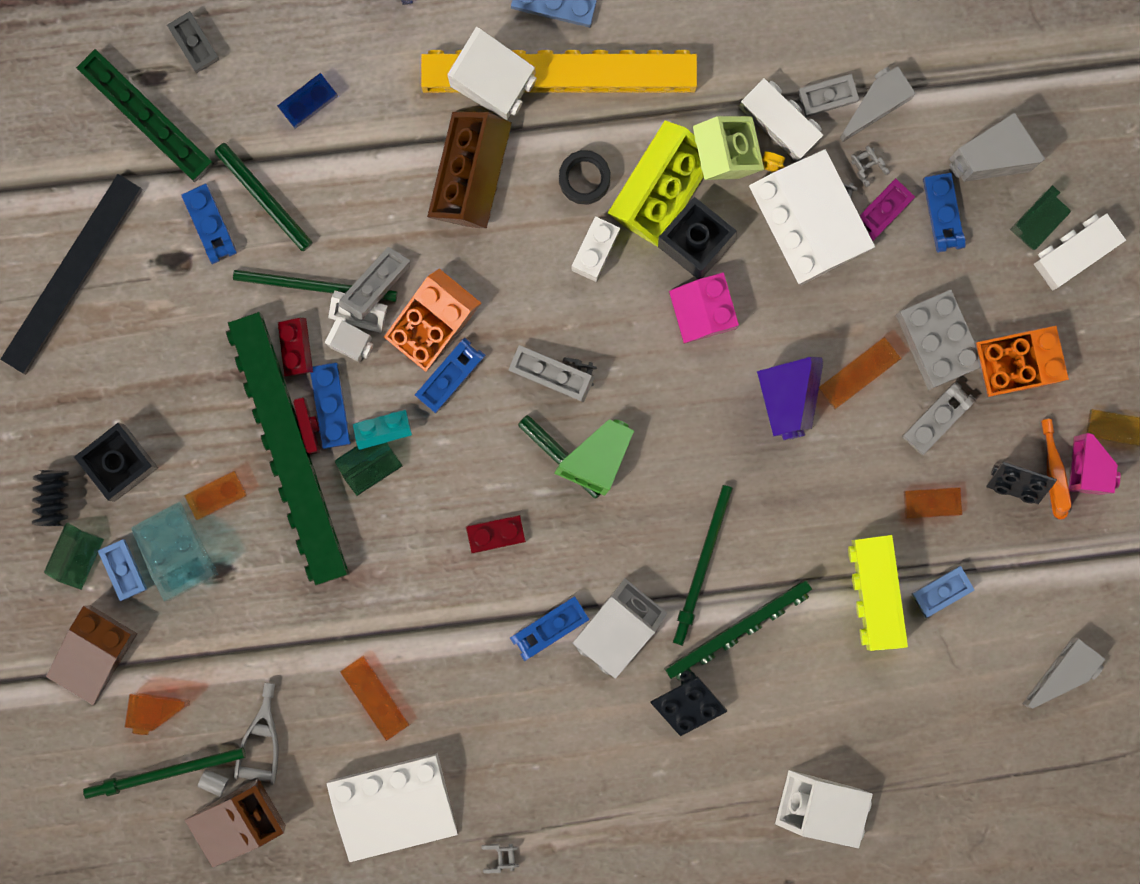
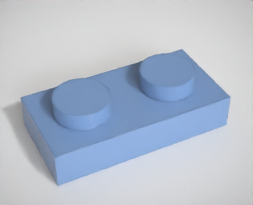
(122, 570)
(943, 591)

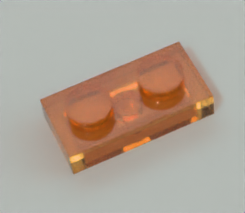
(215, 495)
(932, 503)

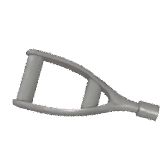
(262, 730)

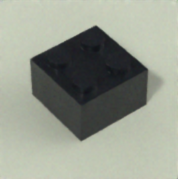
(697, 238)
(116, 462)

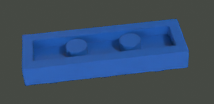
(330, 406)

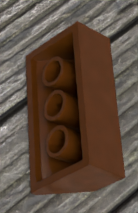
(469, 169)

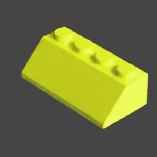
(659, 183)
(878, 593)

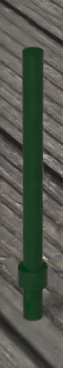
(299, 283)
(686, 616)
(113, 786)

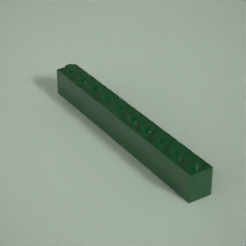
(284, 440)

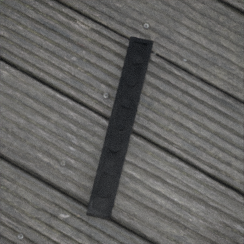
(71, 274)

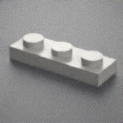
(374, 283)
(551, 373)

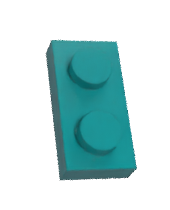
(382, 429)

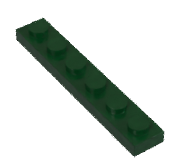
(144, 115)
(748, 624)

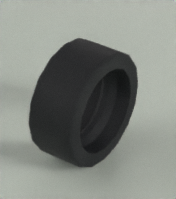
(584, 156)

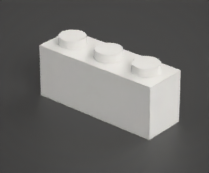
(781, 119)
(1078, 250)

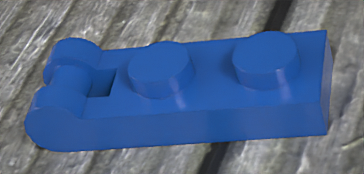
(943, 211)
(208, 223)
(449, 376)
(550, 628)

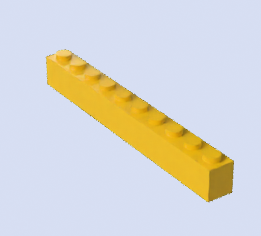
(585, 72)

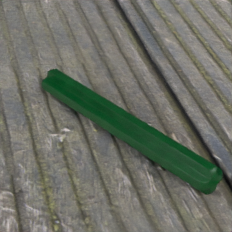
(263, 197)

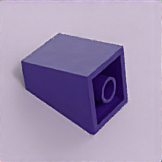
(791, 395)

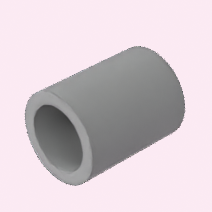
(213, 782)

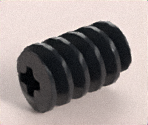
(50, 498)

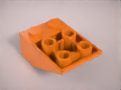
(432, 319)
(1022, 361)

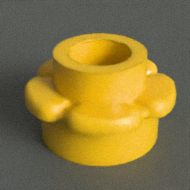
(773, 162)

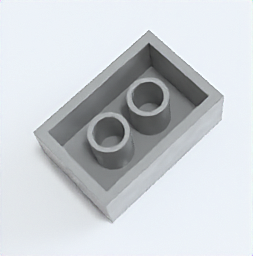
(939, 339)

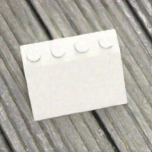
(812, 216)
(392, 807)

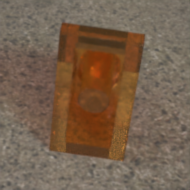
(151, 712)

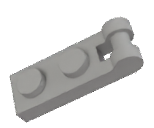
(938, 419)

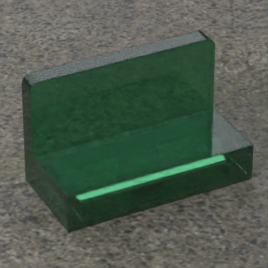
(1041, 219)
(367, 466)
(73, 556)

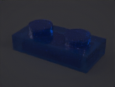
(307, 100)

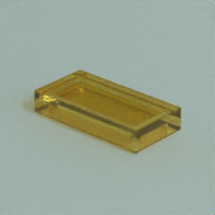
(1114, 427)

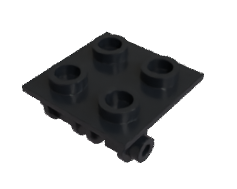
(1020, 483)
(688, 704)

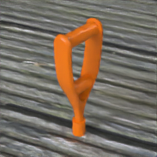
(1059, 492)

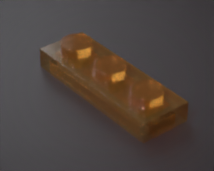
(859, 373)
(374, 698)

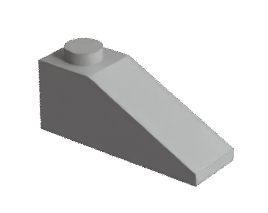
(884, 96)
(1070, 669)

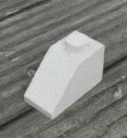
(349, 340)

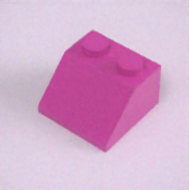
(704, 308)
(1092, 467)

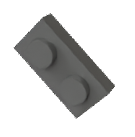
(193, 42)

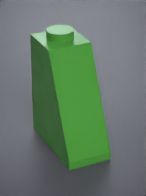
(598, 457)

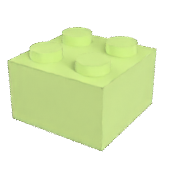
(728, 147)

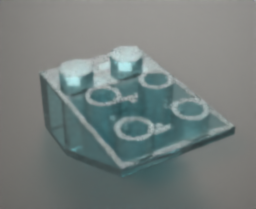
(173, 552)

